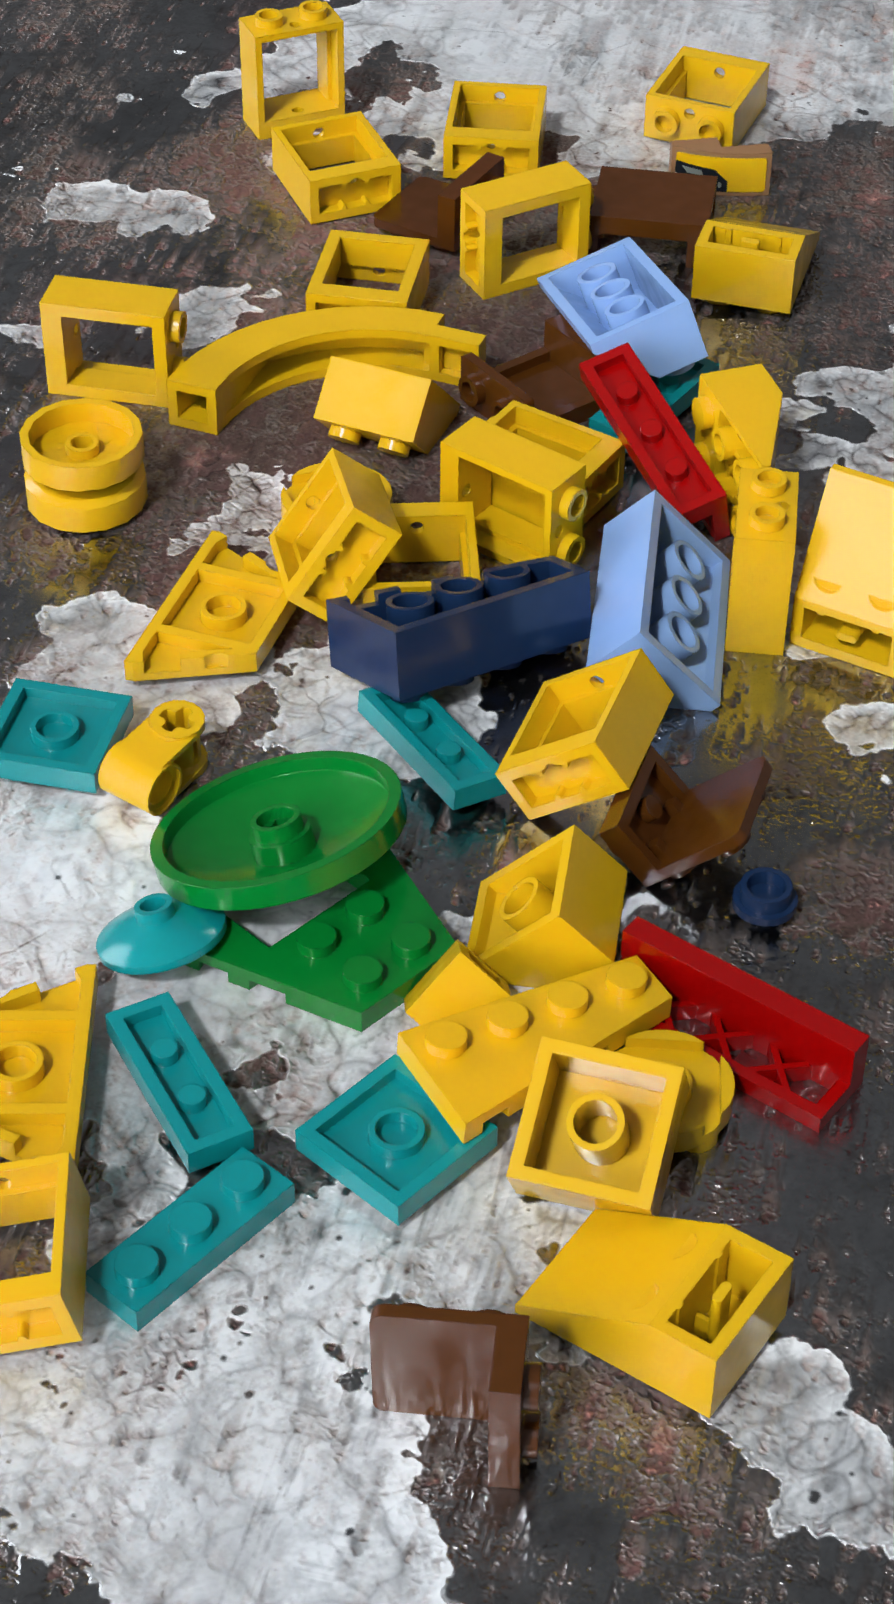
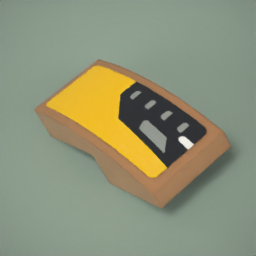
(740, 169)

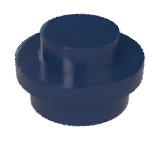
(765, 897)

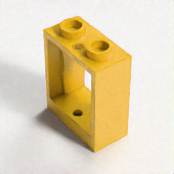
(695, 77)
(301, 106)
(481, 119)
(339, 189)
(482, 227)
(356, 257)
(112, 302)
(599, 451)
(466, 475)
(348, 520)
(445, 536)
(762, 561)
(585, 735)
(48, 1305)

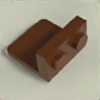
(433, 207)
(670, 829)
(463, 1369)

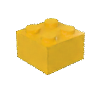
(598, 1129)

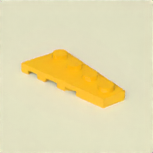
(486, 1055)

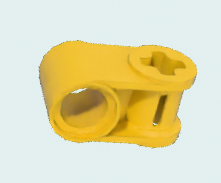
(157, 758)

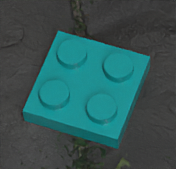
(59, 733)
(390, 1142)

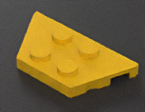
(214, 619)
(45, 1066)

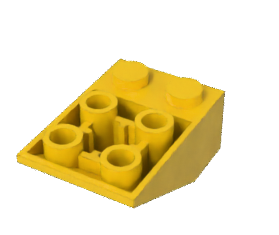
(751, 264)
(737, 424)
(848, 574)
(664, 1300)

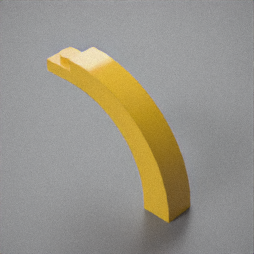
(298, 348)

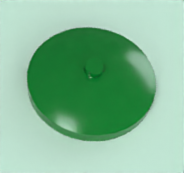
(278, 830)

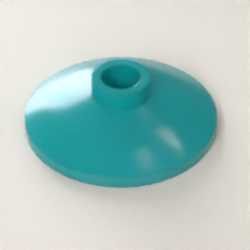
(159, 936)

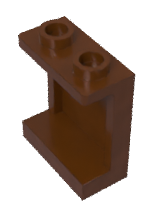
(651, 206)
(541, 379)

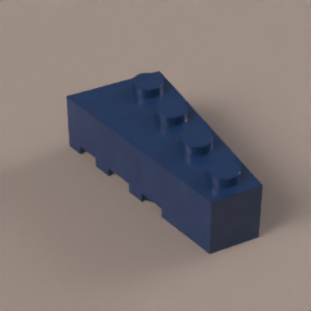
(460, 627)

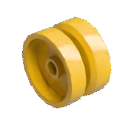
(83, 465)

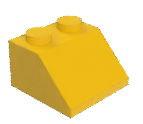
(384, 407)
(550, 912)

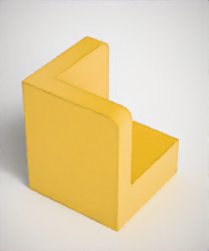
(454, 985)

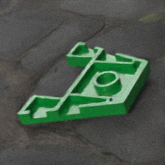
(349, 959)

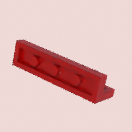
(655, 438)
(756, 1016)

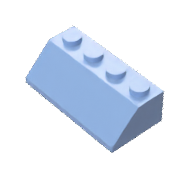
(624, 299)
(663, 593)

